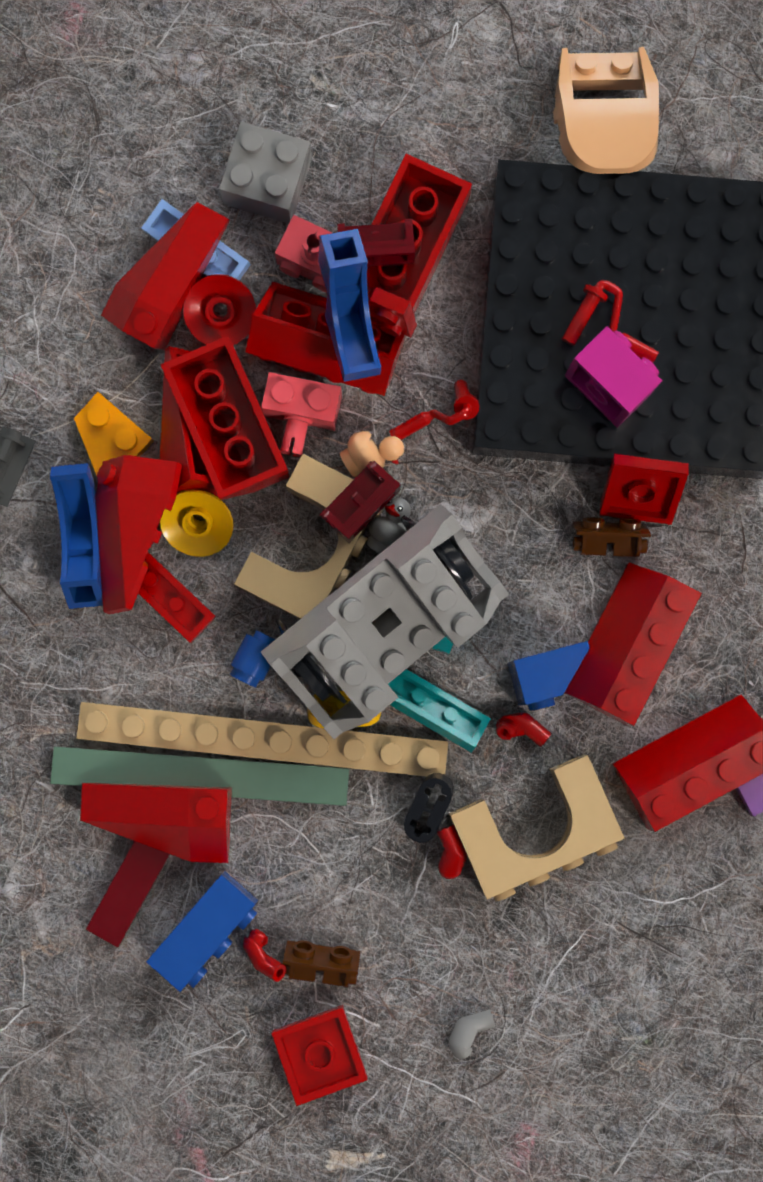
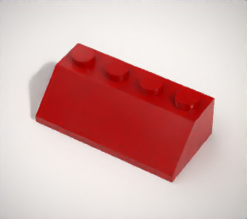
(294, 332)
(225, 419)
(632, 643)
(694, 763)

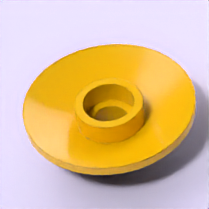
(196, 536)

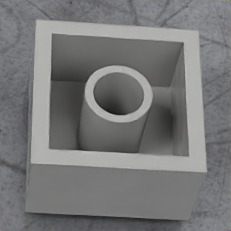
(265, 172)

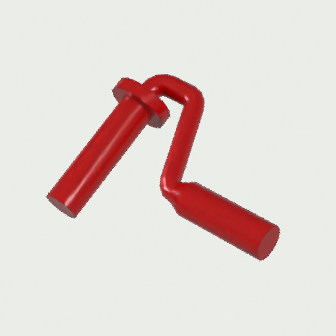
(593, 296)
(465, 408)

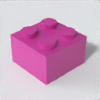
(613, 375)

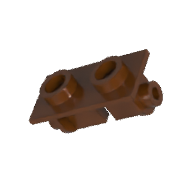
(624, 535)
(337, 962)

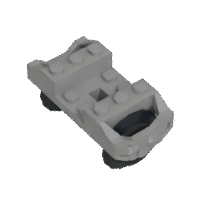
(386, 621)

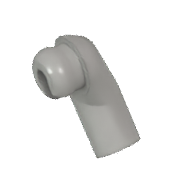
(466, 1030)

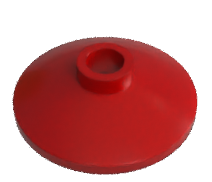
(200, 314)

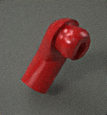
(522, 724)
(454, 854)
(260, 959)

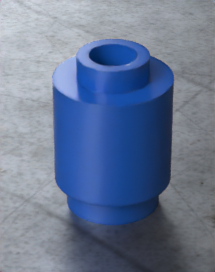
(249, 662)

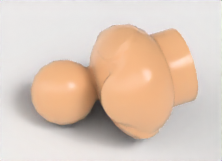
(363, 450)

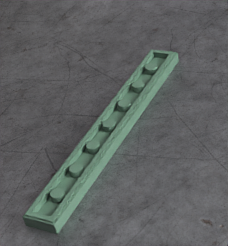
(245, 777)

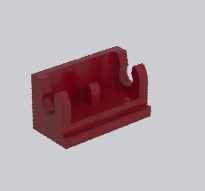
(386, 242)
(361, 501)

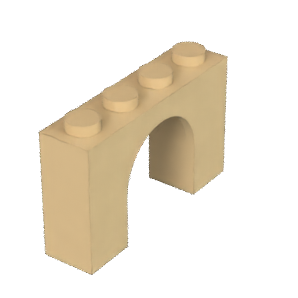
(302, 591)
(588, 830)

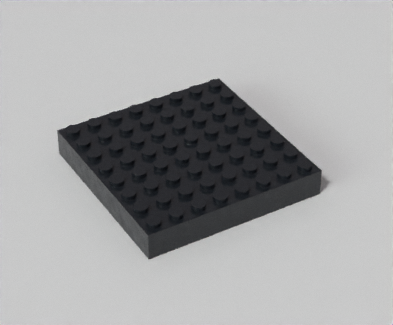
(690, 290)

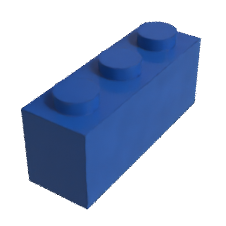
(204, 932)

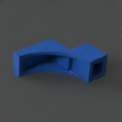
(347, 304)
(77, 514)

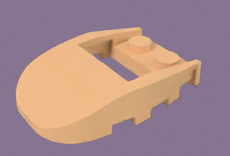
(607, 133)

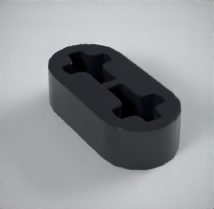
(421, 804)

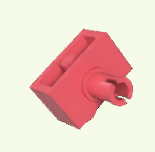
(300, 250)
(300, 405)

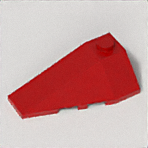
(153, 292)
(177, 441)
(128, 509)
(170, 818)

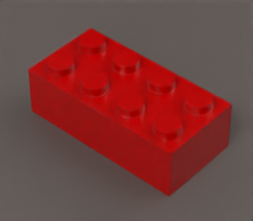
(435, 206)

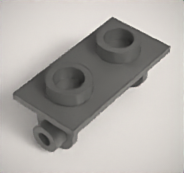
(14, 454)

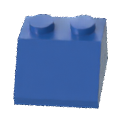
(545, 675)

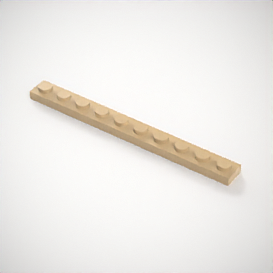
(261, 740)

